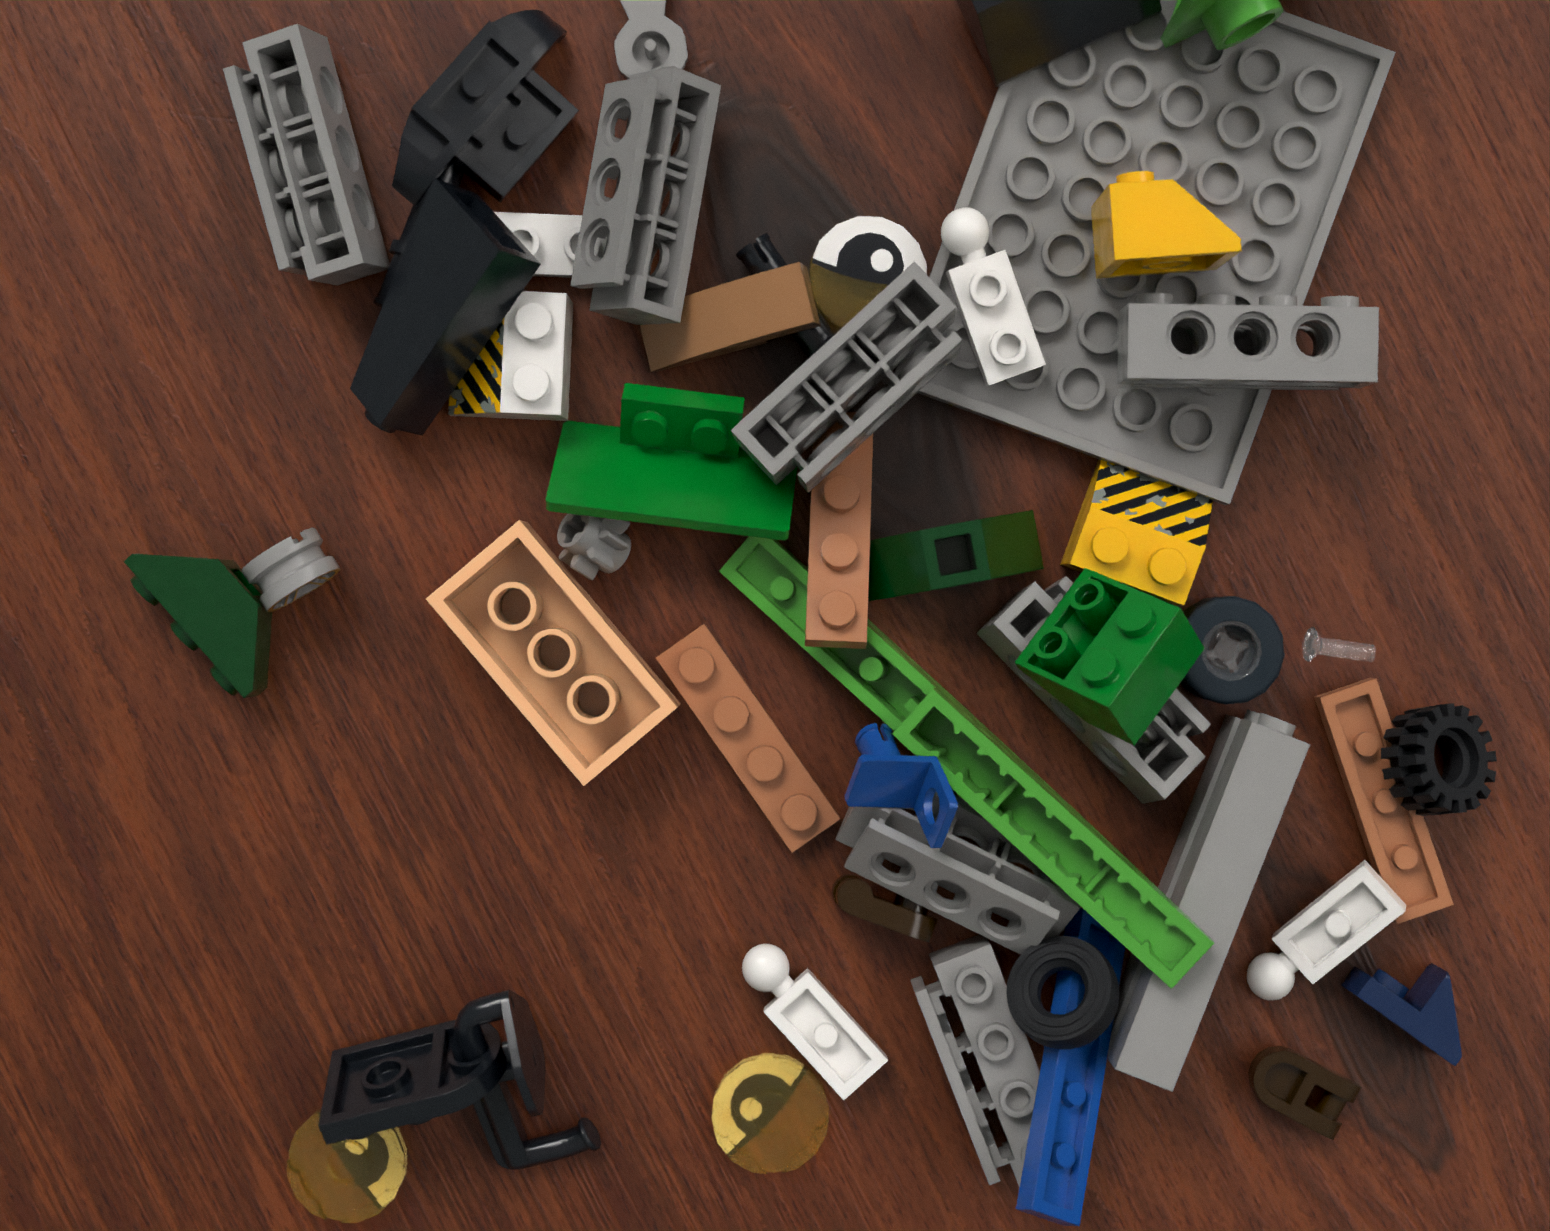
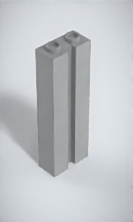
(1211, 882)

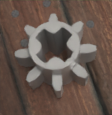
(593, 544)

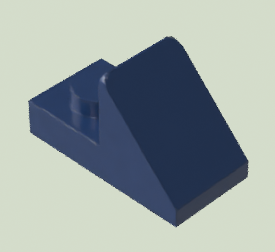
(1424, 1012)

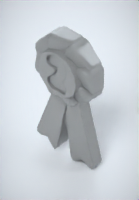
(649, 39)

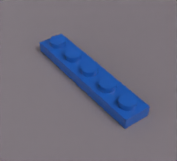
(1067, 1098)

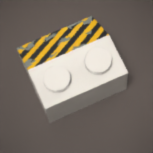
(523, 364)

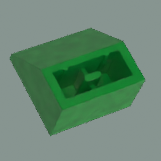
(1111, 654)

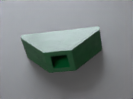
(953, 555)
(211, 612)

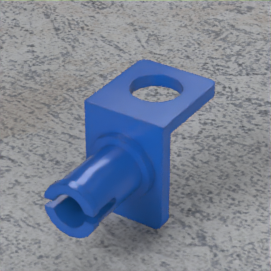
(901, 781)

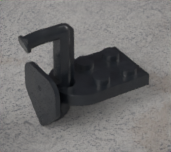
(446, 1070)

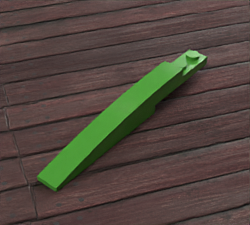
(982, 771)

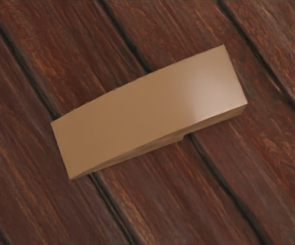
(734, 317)

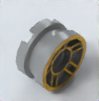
(290, 570)

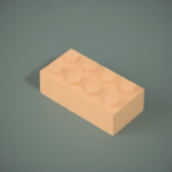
(553, 651)

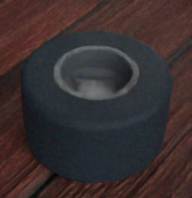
(1247, 644)

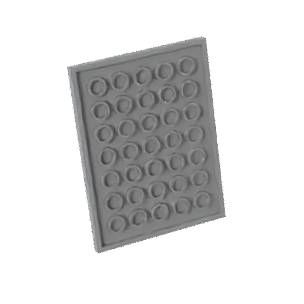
(1246, 131)

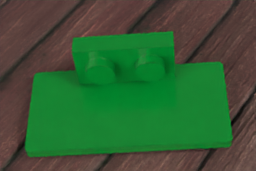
(669, 467)

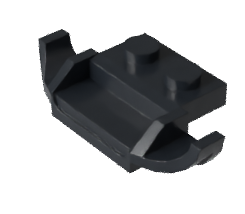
(486, 111)

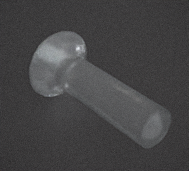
(1315, 644)

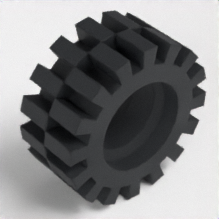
(1462, 753)

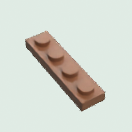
(840, 551)
(748, 738)
(1392, 836)

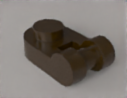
(902, 915)
(1285, 1081)

